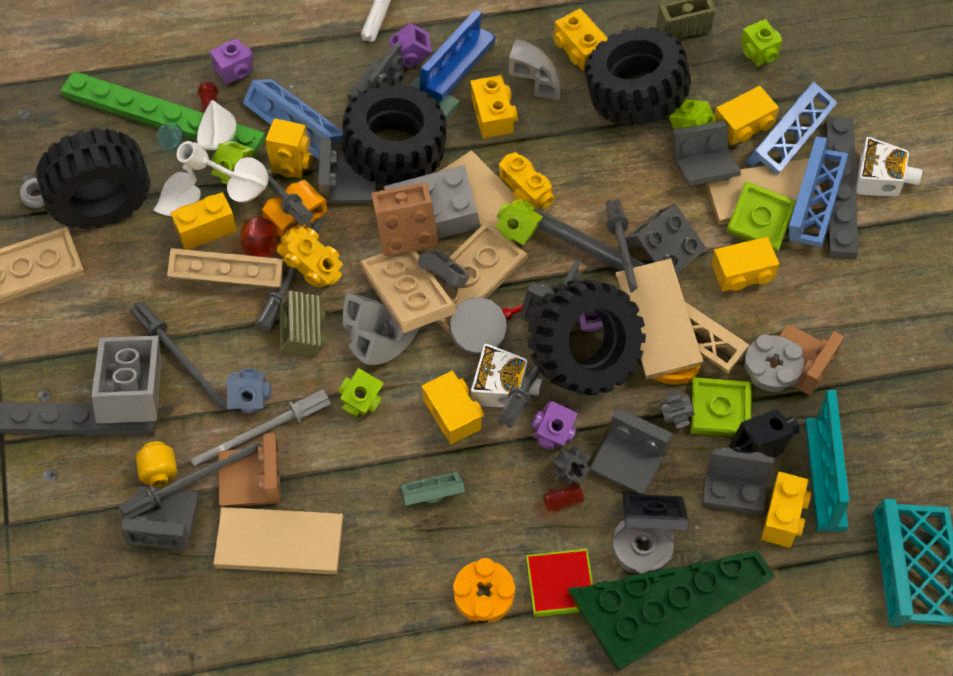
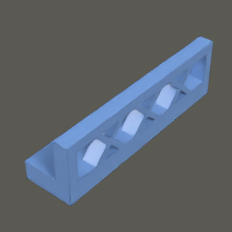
(273, 101)
(784, 125)
(809, 188)

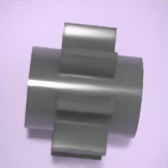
(677, 409)
(579, 467)

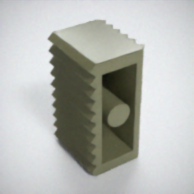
(686, 17)
(301, 324)

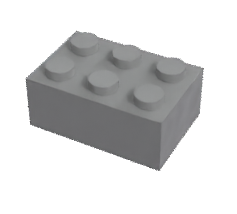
(451, 200)
(127, 379)

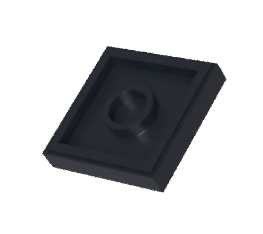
(654, 512)

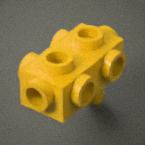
(525, 182)
(306, 254)

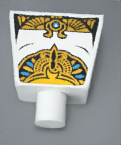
(884, 169)
(497, 375)

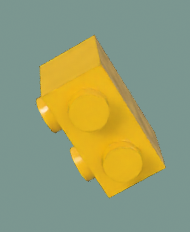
(577, 36)
(492, 106)
(747, 115)
(288, 148)
(203, 221)
(745, 264)
(452, 407)
(785, 509)

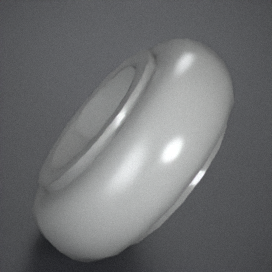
(25, 191)

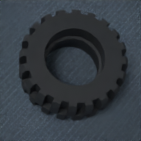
(641, 98)
(393, 109)
(93, 178)
(620, 339)

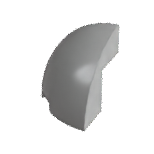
(532, 63)
(373, 330)

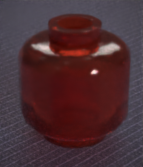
(258, 237)

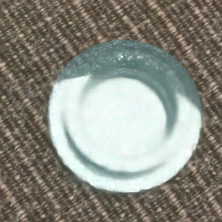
(169, 136)

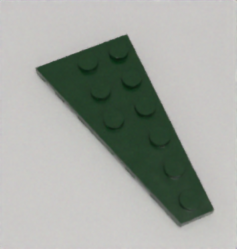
(657, 606)

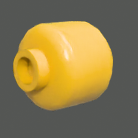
(156, 464)

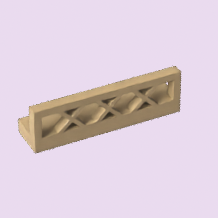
(226, 268)
(718, 338)

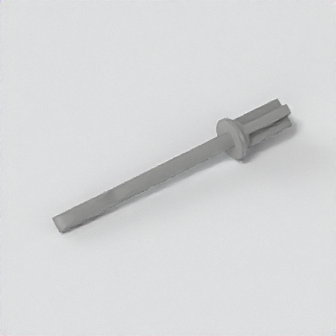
(298, 409)

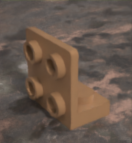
(405, 219)
(816, 354)
(253, 478)

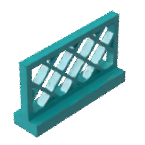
(827, 467)
(894, 560)

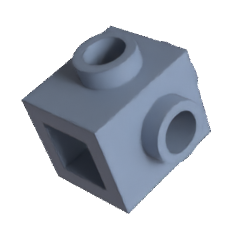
(247, 390)

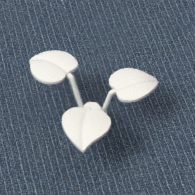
(215, 127)

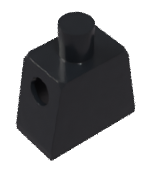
(765, 434)

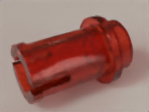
(207, 92)
(564, 497)

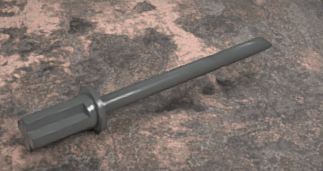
(291, 204)
(618, 224)
(273, 299)
(157, 328)
(518, 399)
(151, 497)

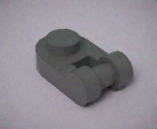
(451, 273)

